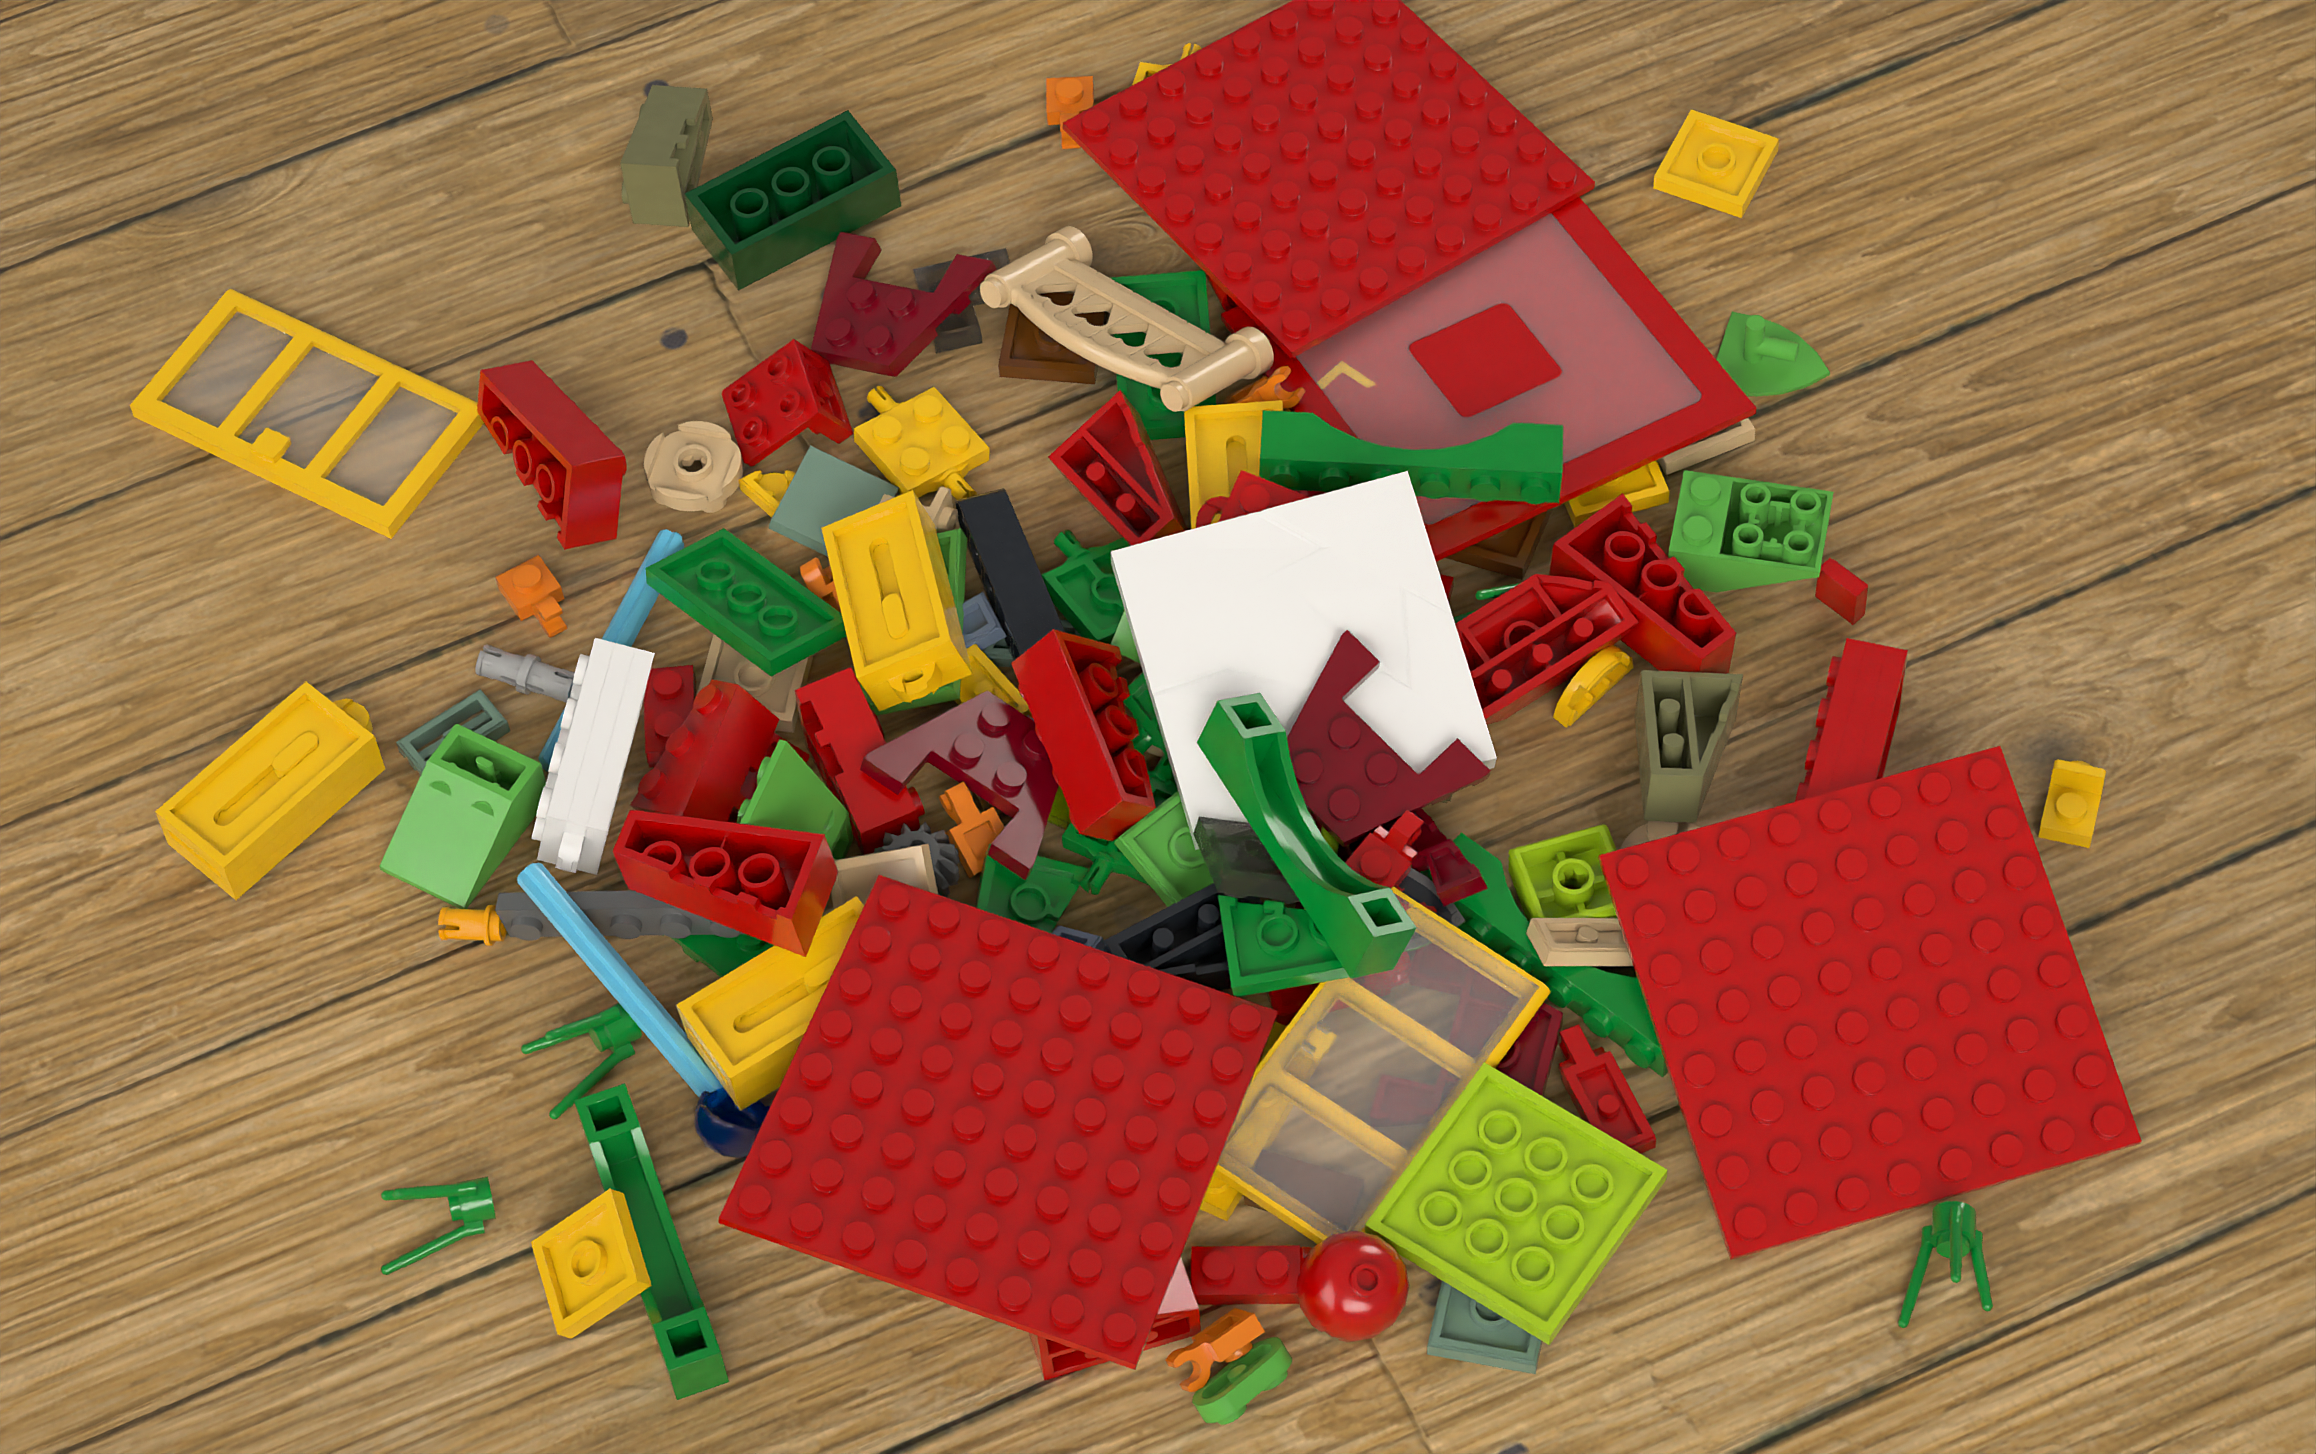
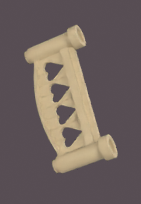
(1065, 266)

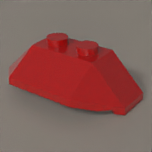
(1538, 638)

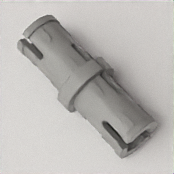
(525, 673)

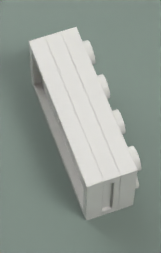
(591, 755)

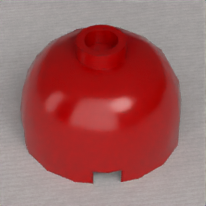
(1352, 1286)

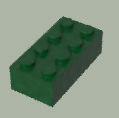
(793, 199)

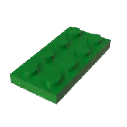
(1187, 298)
(747, 601)

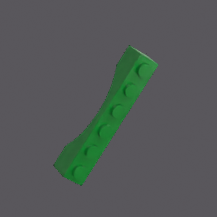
(1509, 465)
(1253, 760)
(1605, 1001)
(673, 1299)

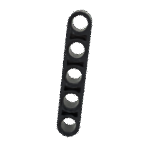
(1007, 569)

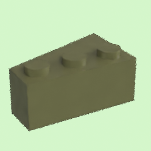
(666, 154)
(1681, 738)

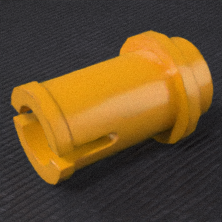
(471, 925)

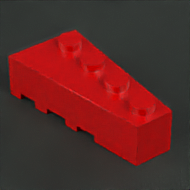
(555, 450)
(1676, 622)
(1086, 731)
(731, 873)

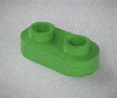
(1240, 1381)

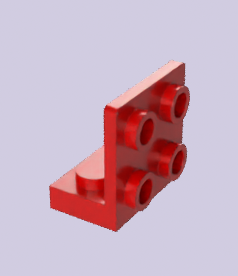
(782, 399)

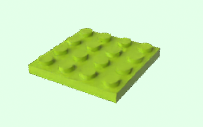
(1516, 1202)

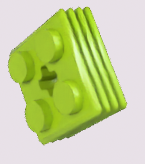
(1549, 865)

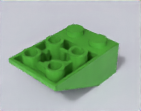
(1747, 532)
(796, 800)
(464, 816)

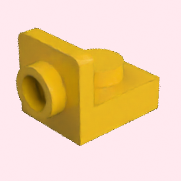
(2072, 803)

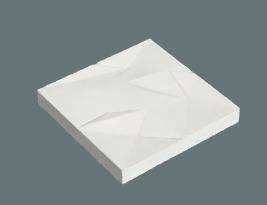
(1265, 604)

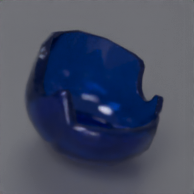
(724, 1126)

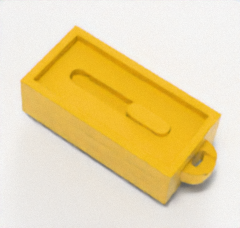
(1219, 446)
(896, 601)
(272, 788)
(760, 1011)

